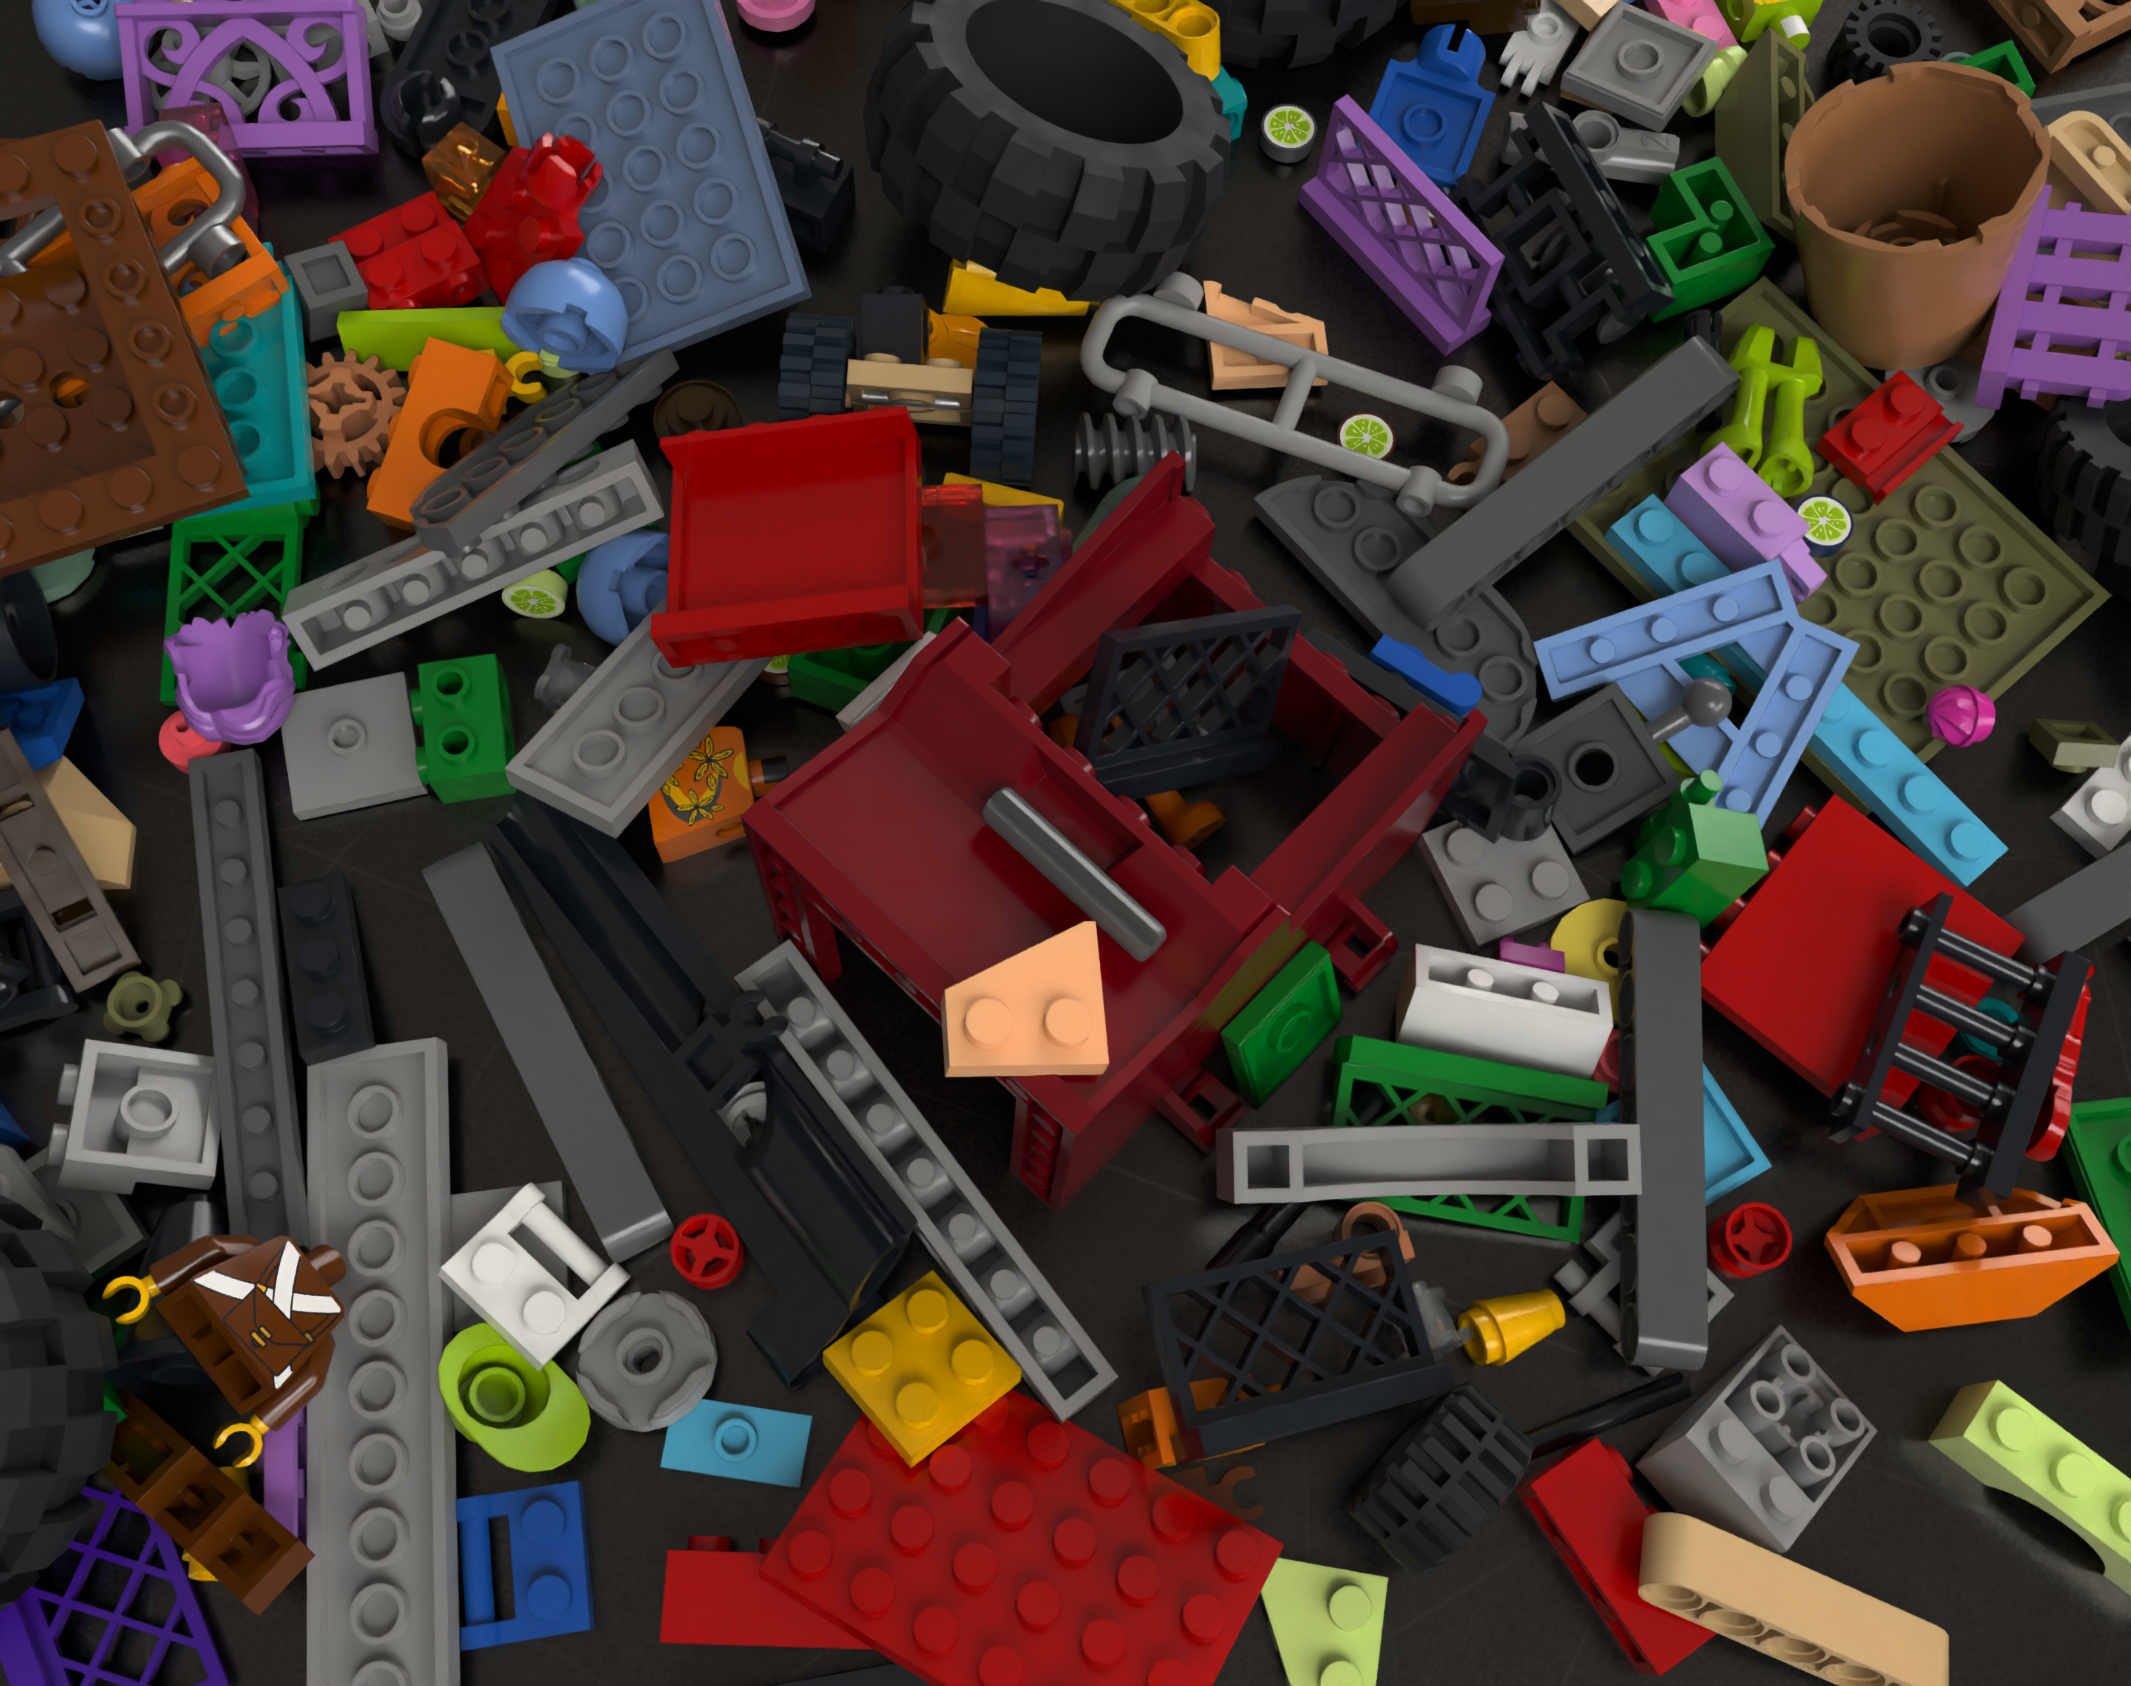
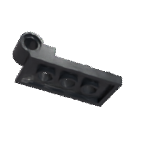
(1488, 779)

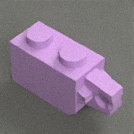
(1744, 519)

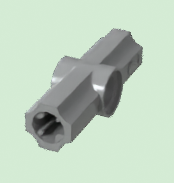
(1617, 150)

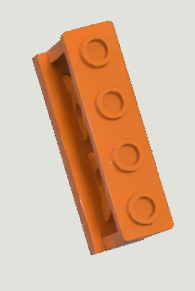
(235, 293)

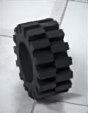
(1883, 24)

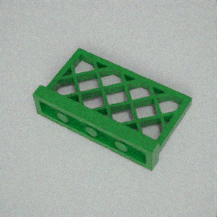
(1472, 1081)

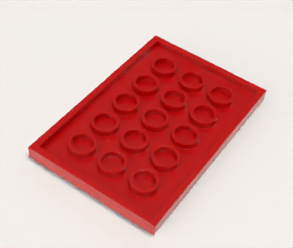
(1022, 1558)

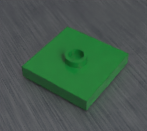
(1283, 1023)

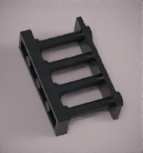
(2027, 1047)

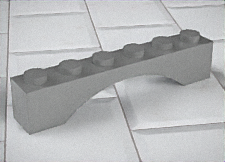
(1427, 1160)

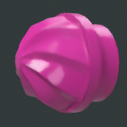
(1961, 715)

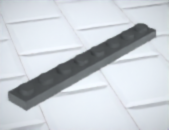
(247, 1000)

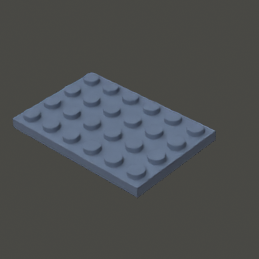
(686, 185)

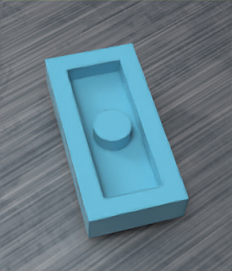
(740, 1443)

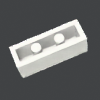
(1503, 1012)

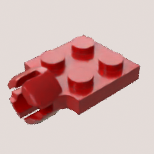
(532, 209)

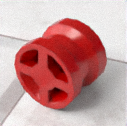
(696, 1245)

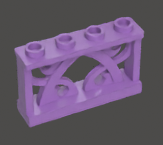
(318, 127)

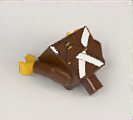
(251, 1320)

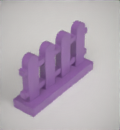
(2061, 324)

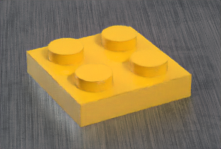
(921, 1368)

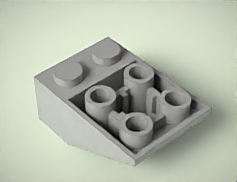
(1760, 1446)

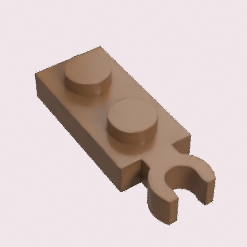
(1531, 431)

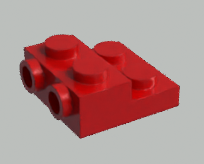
(415, 258)

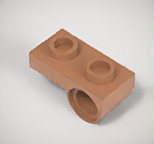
(1368, 1268)

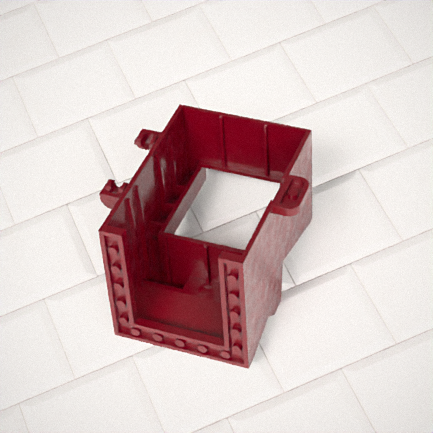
(899, 858)

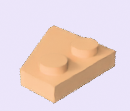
(1241, 370)
(1030, 1013)

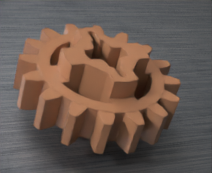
(347, 415)

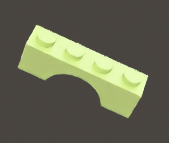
(2032, 1457)

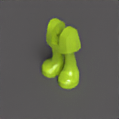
(1786, 459)

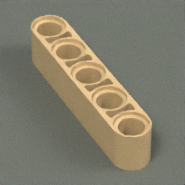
(1785, 1608)

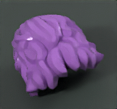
(233, 678)

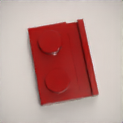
(1888, 437)

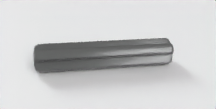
(1074, 874)

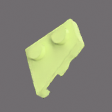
(1325, 1623)

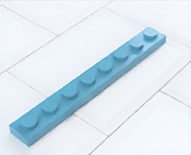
(1849, 733)

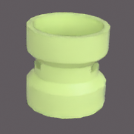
(1714, 81)

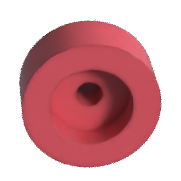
(182, 744)

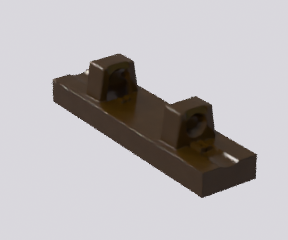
(56, 878)

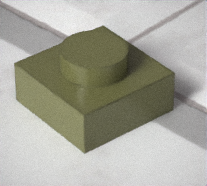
(2073, 744)

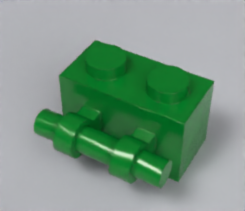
(1694, 854)

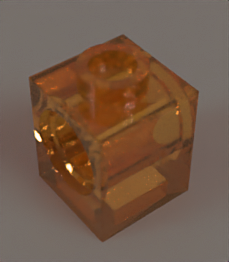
(462, 169)

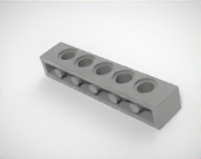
(416, 584)

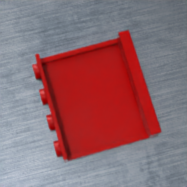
(793, 538)
(1817, 944)

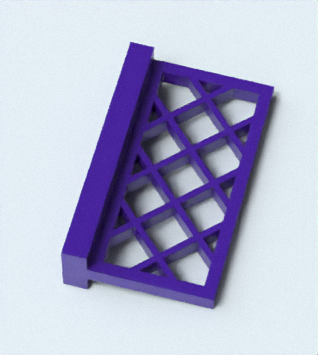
(30, 1640)

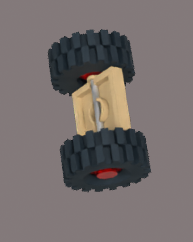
(826, 378)

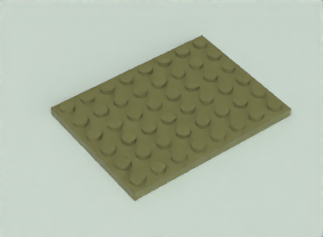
(1930, 584)

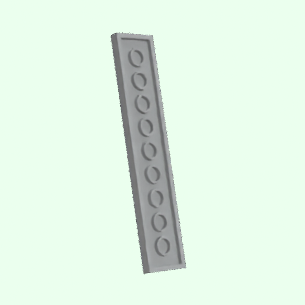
(379, 1427)

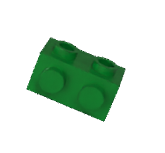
(465, 728)

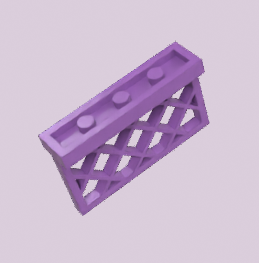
(1373, 229)

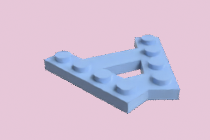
(1748, 608)

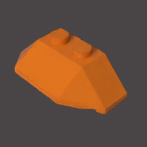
(1946, 1265)

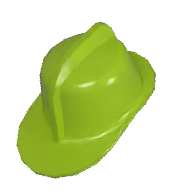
(507, 1405)

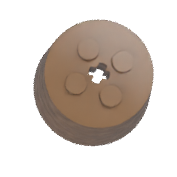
(1912, 207)

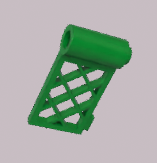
(251, 529)

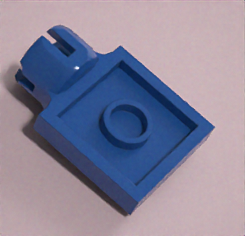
(1436, 105)

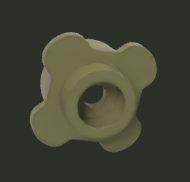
(124, 1002)

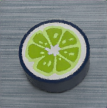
(1829, 523)

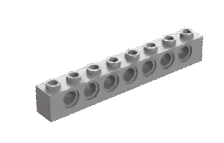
(952, 1214)

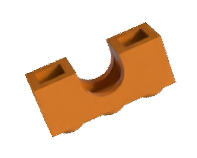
(446, 393)

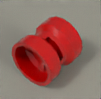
(1943, 1108)
(1761, 1234)

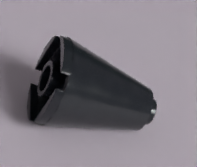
(151, 1348)

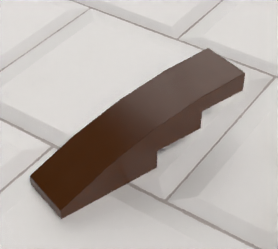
(202, 1508)

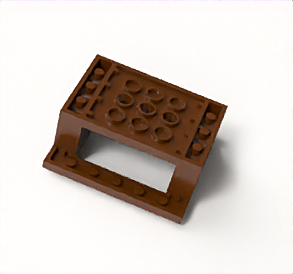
(153, 429)

